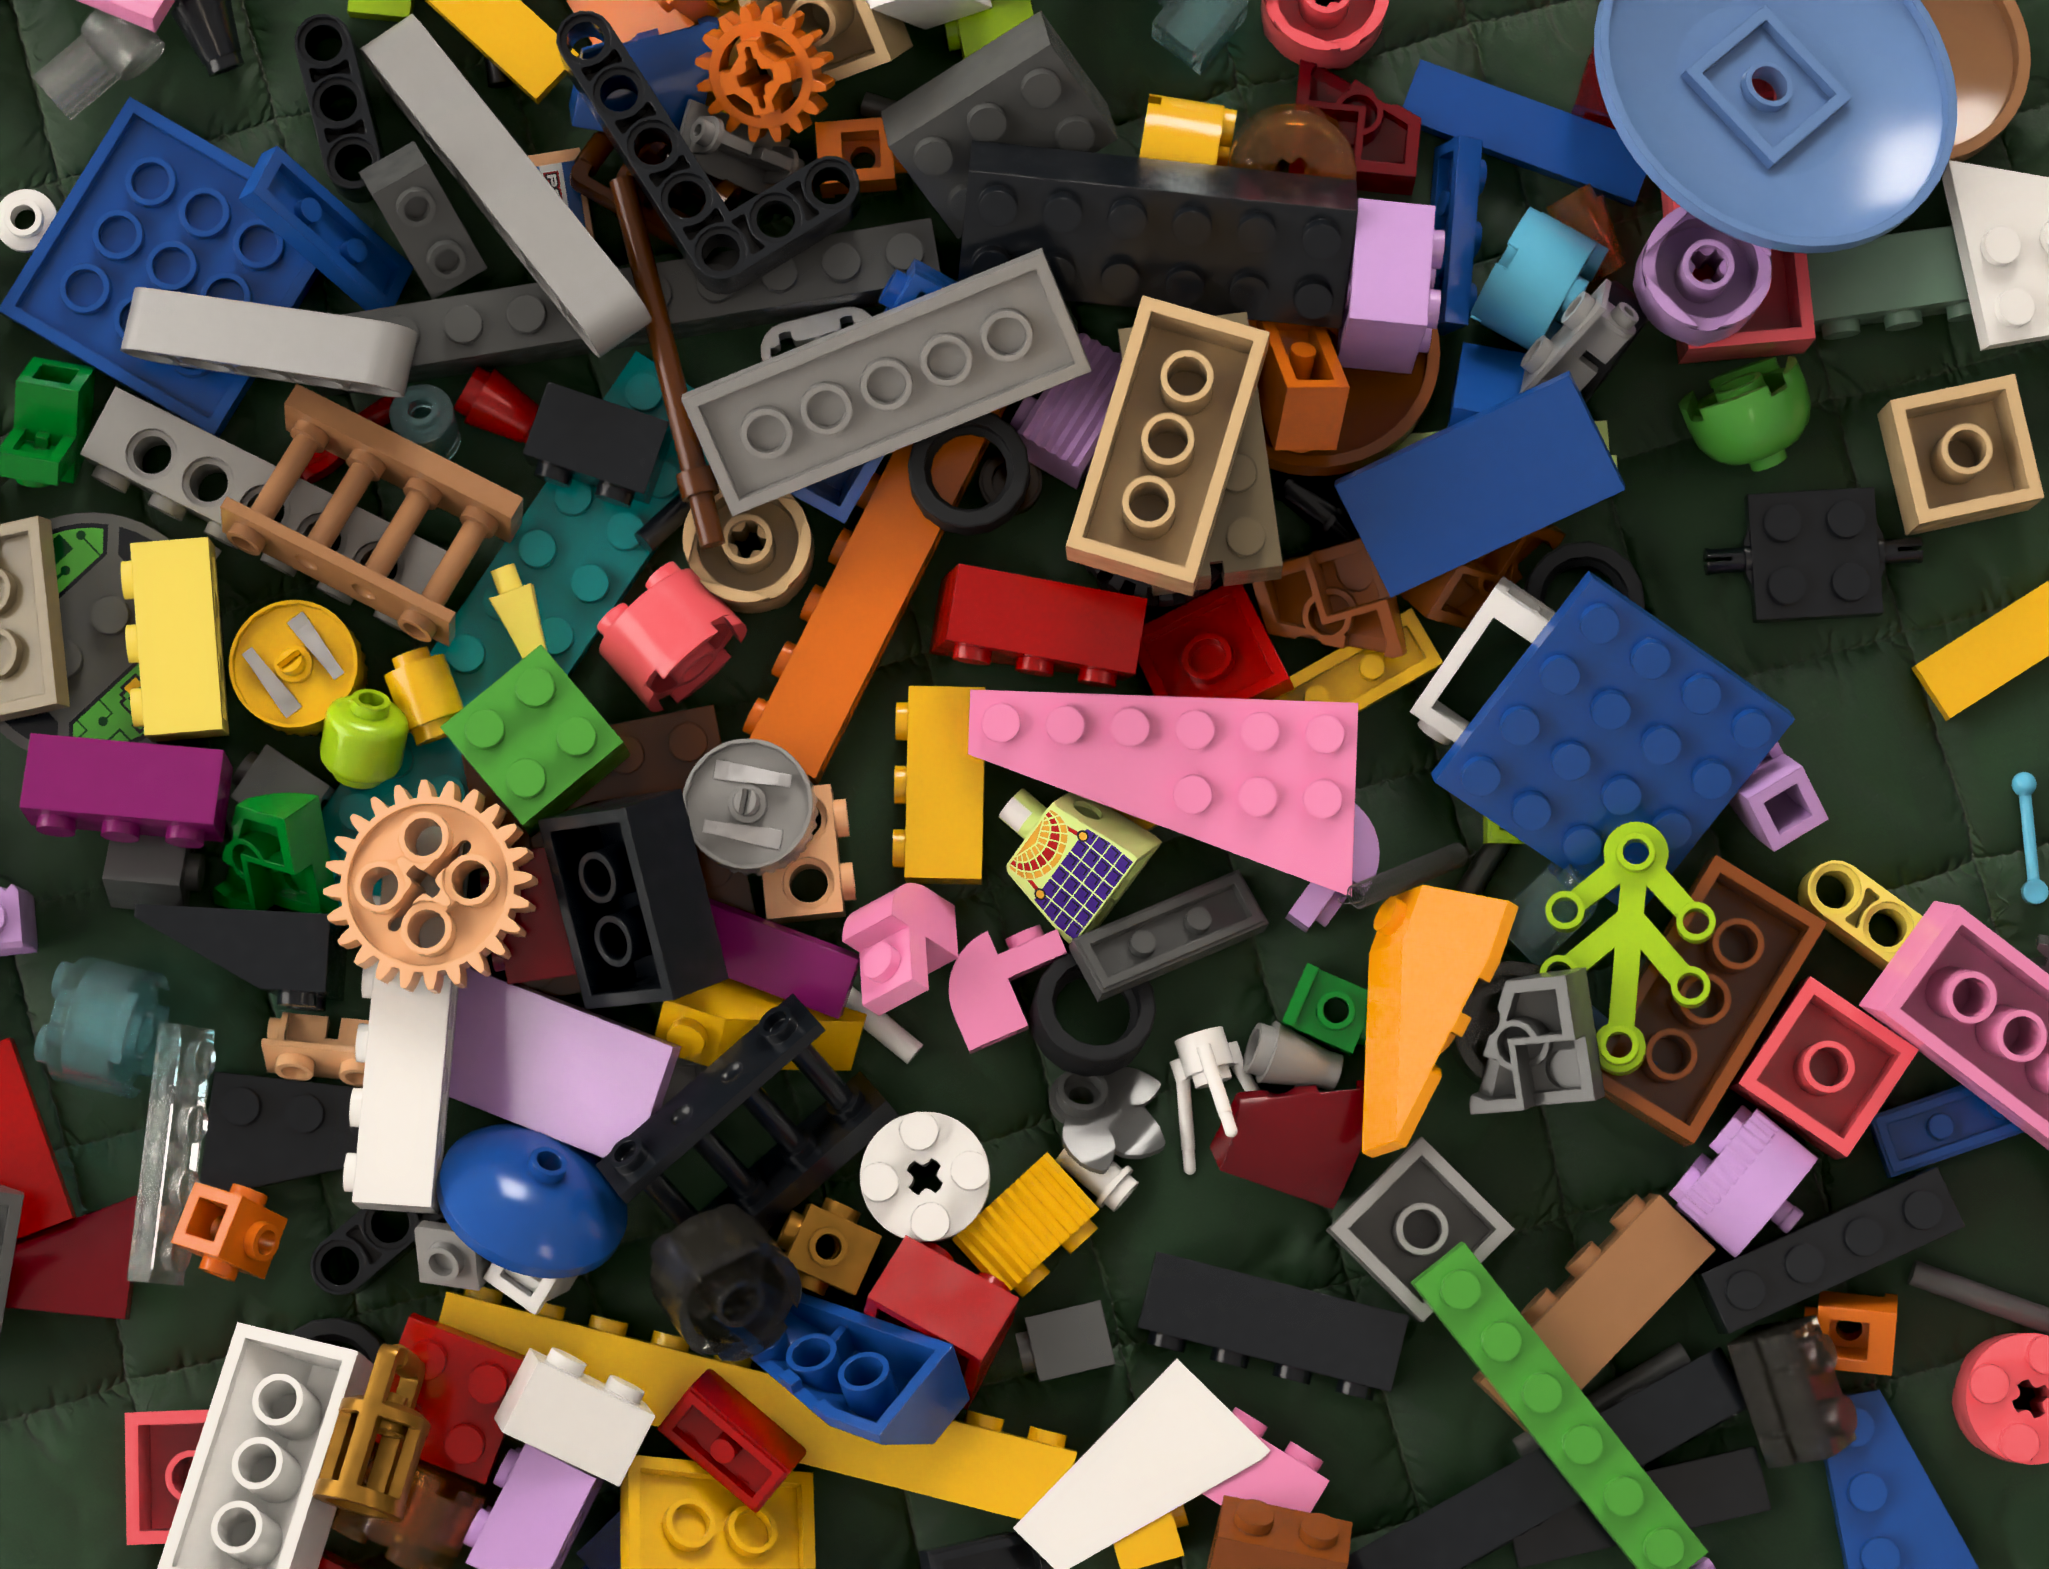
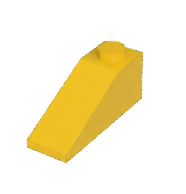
(721, 1014)

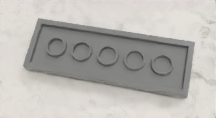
(886, 382)

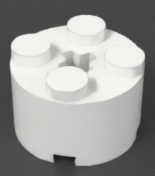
(920, 1140)

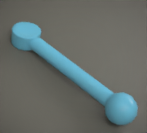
(2034, 890)

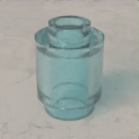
(426, 419)

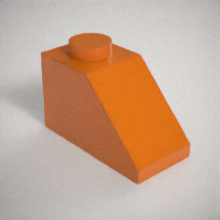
(1301, 388)

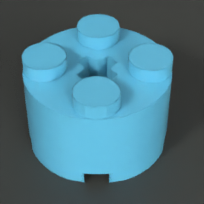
(1537, 279)

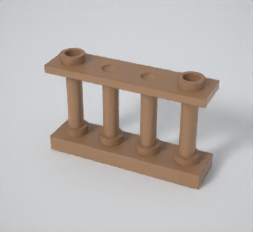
(373, 455)

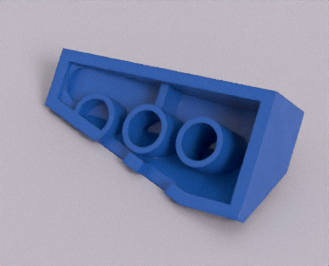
(867, 1373)

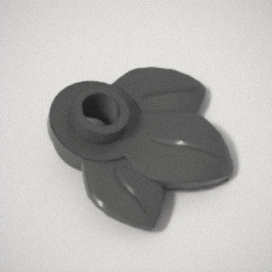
(1111, 1121)

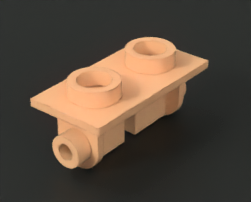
(300, 1049)

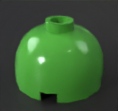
(1750, 414)

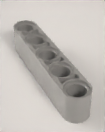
(269, 342)

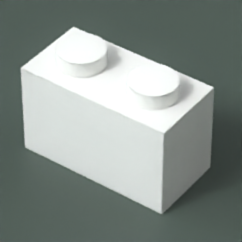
(575, 1414)

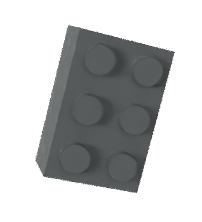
(1008, 92)

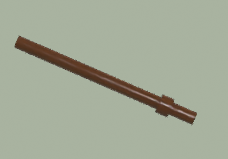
(696, 478)

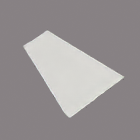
(1145, 1465)

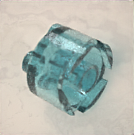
(102, 1025)

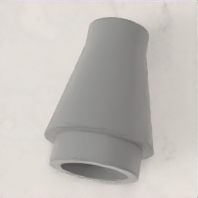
(1289, 1058)

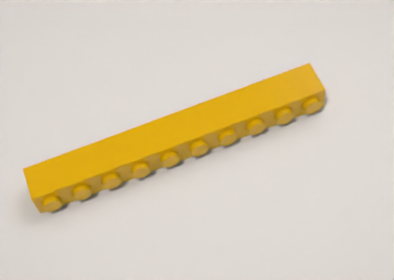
(966, 1465)

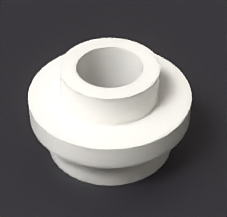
(26, 199)

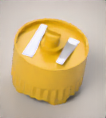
(294, 664)

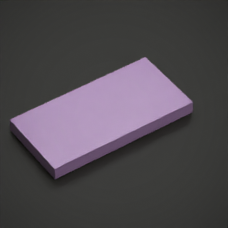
(555, 1064)

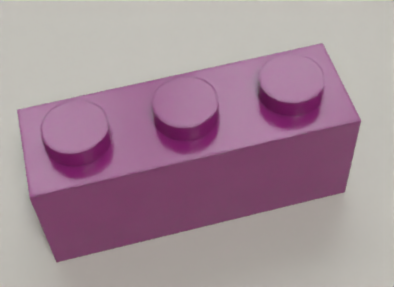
(126, 789)

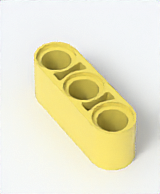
(1861, 902)

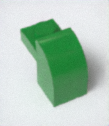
(49, 423)

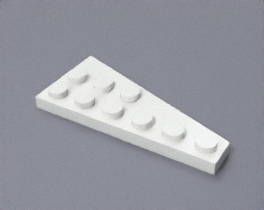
(2002, 250)

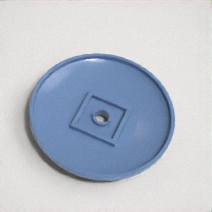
(1824, 167)

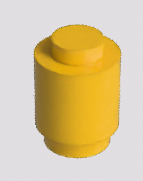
(424, 693)

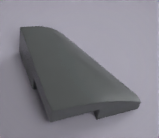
(1542, 1045)

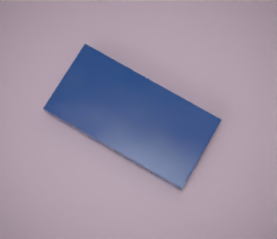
(1480, 484)

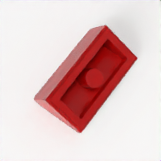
(732, 1440)

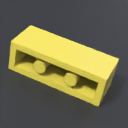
(176, 639)

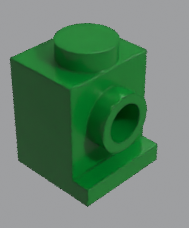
(1306, 1012)

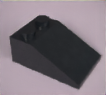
(274, 950)

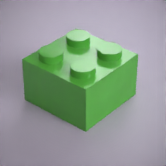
(536, 740)

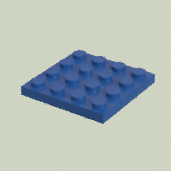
(158, 216)
(1608, 729)

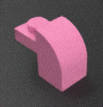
(901, 943)
(982, 988)

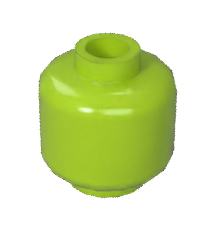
(363, 739)

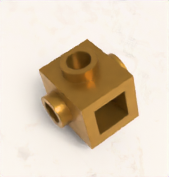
(852, 1247)

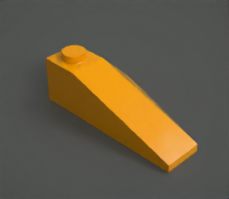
(1419, 978)

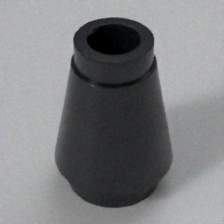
(211, 33)

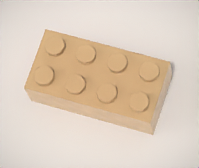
(1167, 445)

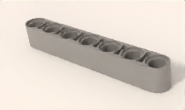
(506, 186)

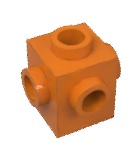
(230, 1230)

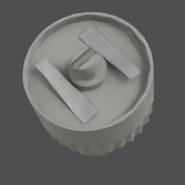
(750, 806)

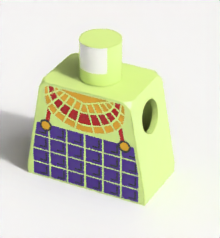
(1074, 858)

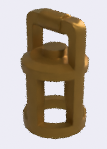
(355, 1434)

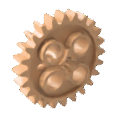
(471, 925)

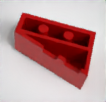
(1037, 625)

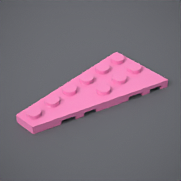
(1222, 770)

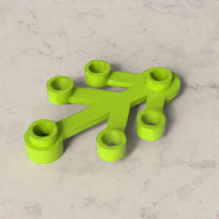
(1630, 934)

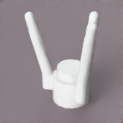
(1206, 1060)

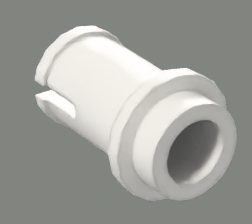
(1110, 1188)

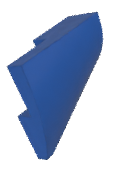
(667, 66)

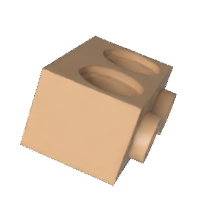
(822, 855)

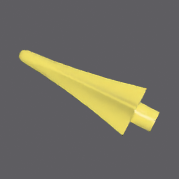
(517, 609)

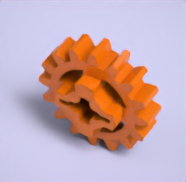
(762, 47)

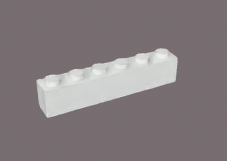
(405, 1075)

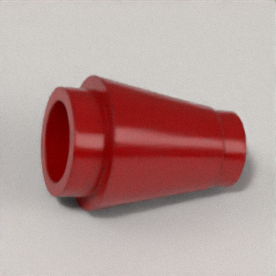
(497, 405)

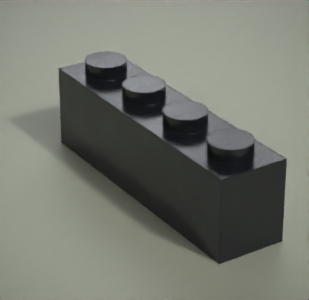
(1828, 1250)
(1272, 1322)

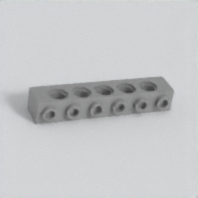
(134, 426)

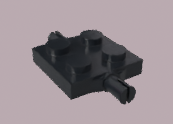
(1813, 555)

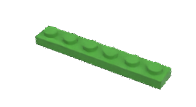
(1556, 1413)

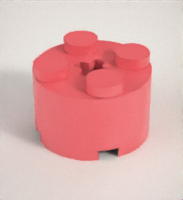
(1322, 34)
(669, 637)
(1986, 1393)

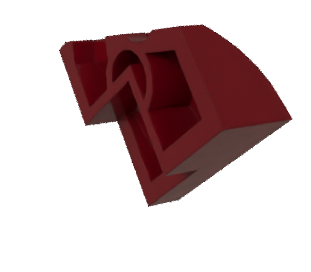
(1380, 133)
(1294, 1140)
(77, 1265)

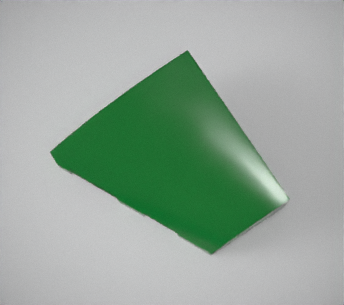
(277, 856)

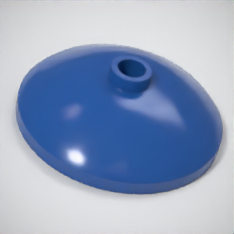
(530, 1202)

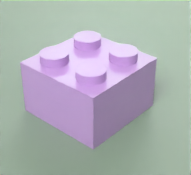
(1391, 287)
(534, 1514)

